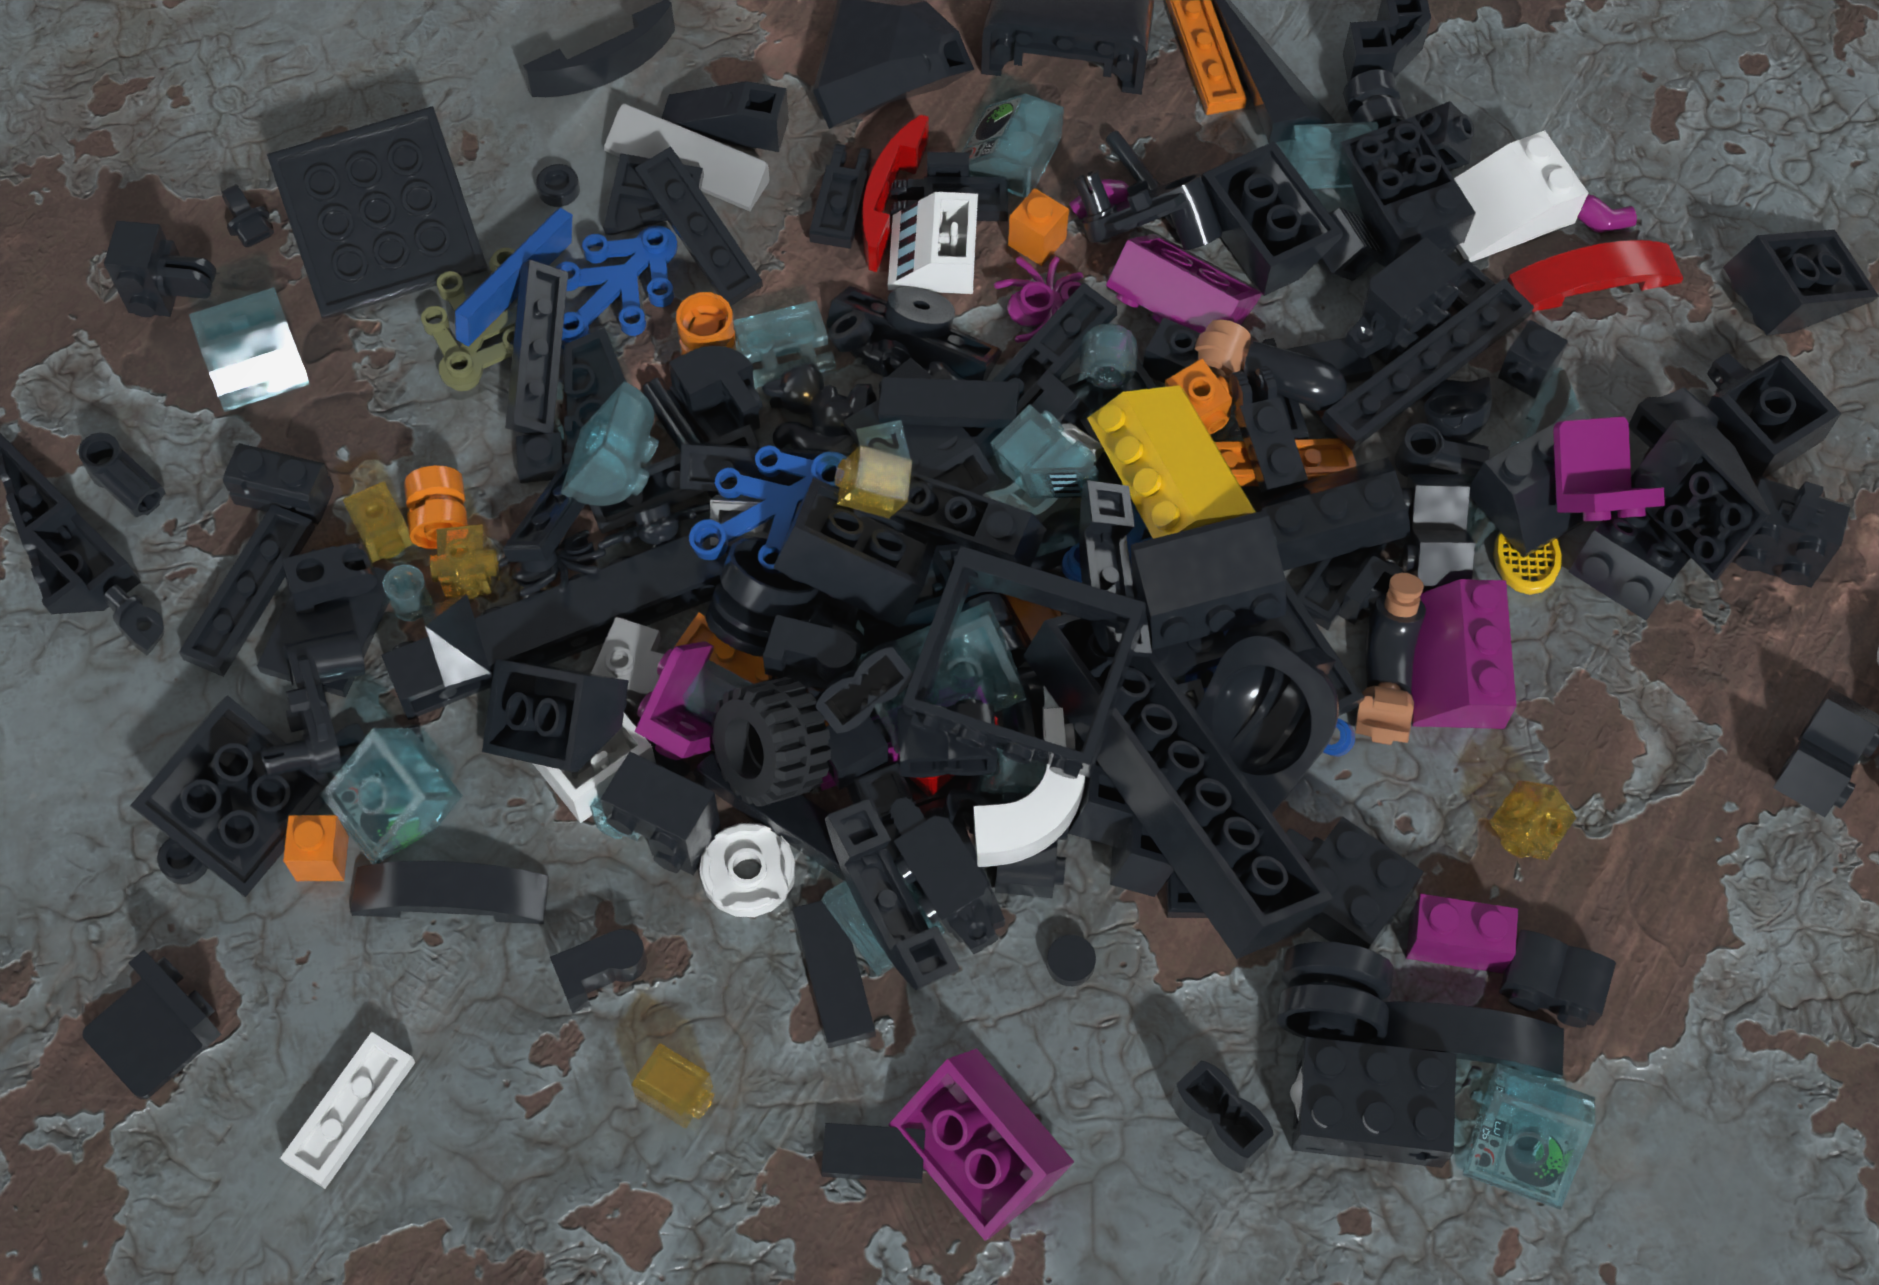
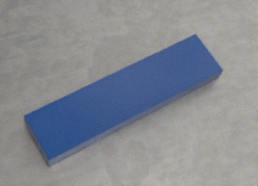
(503, 284)

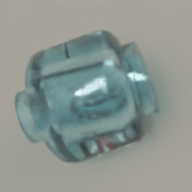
(1108, 356)

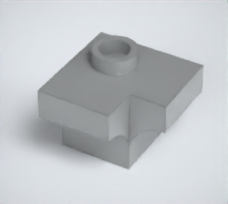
(631, 656)

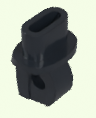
(248, 223)
(129, 614)

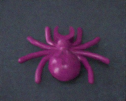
(1038, 300)

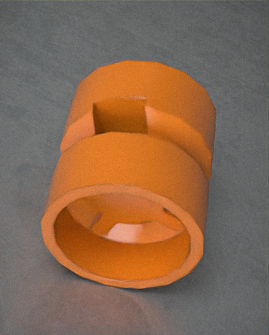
(705, 321)
(434, 502)

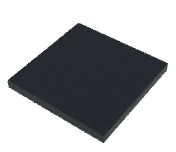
(377, 212)

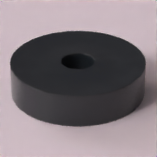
(919, 312)

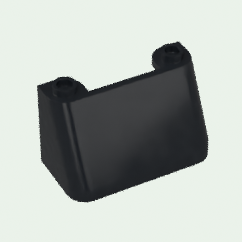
(1071, 29)

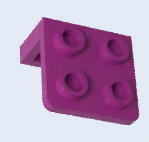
(1596, 470)
(663, 710)

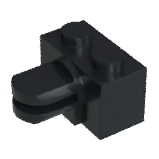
(152, 272)

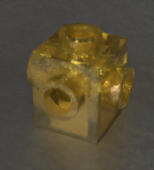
(463, 561)
(1532, 820)

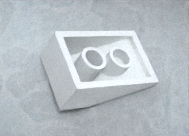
(1519, 196)

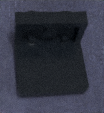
(1630, 562)
(152, 1028)

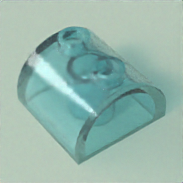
(611, 450)

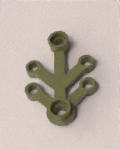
(469, 356)

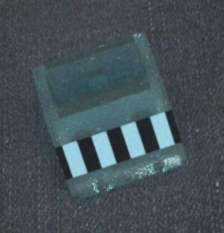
(249, 349)
(1041, 458)

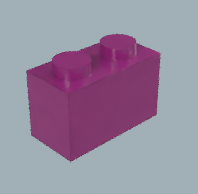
(1462, 933)

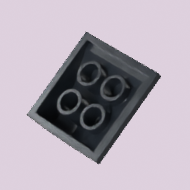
(220, 801)

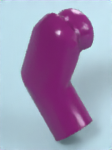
(1115, 190)
(1603, 219)

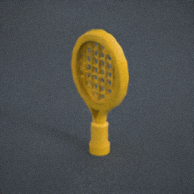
(1514, 579)

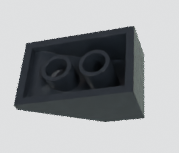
(1798, 279)

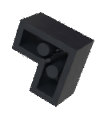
(664, 808)

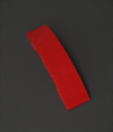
(901, 153)
(1595, 269)

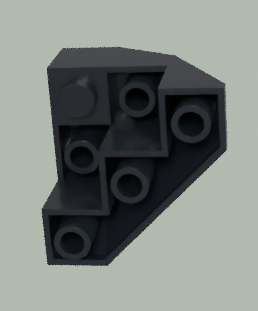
(885, 55)

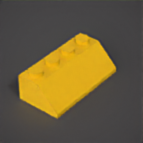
(1168, 461)

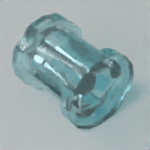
(407, 592)

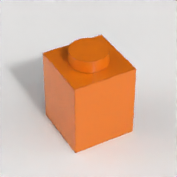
(1038, 227)
(316, 848)

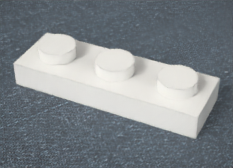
(348, 1110)

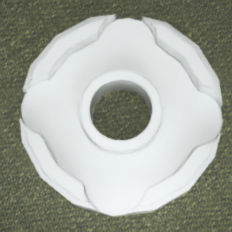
(753, 895)

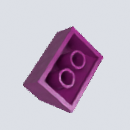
(1178, 285)
(1464, 657)
(982, 1142)

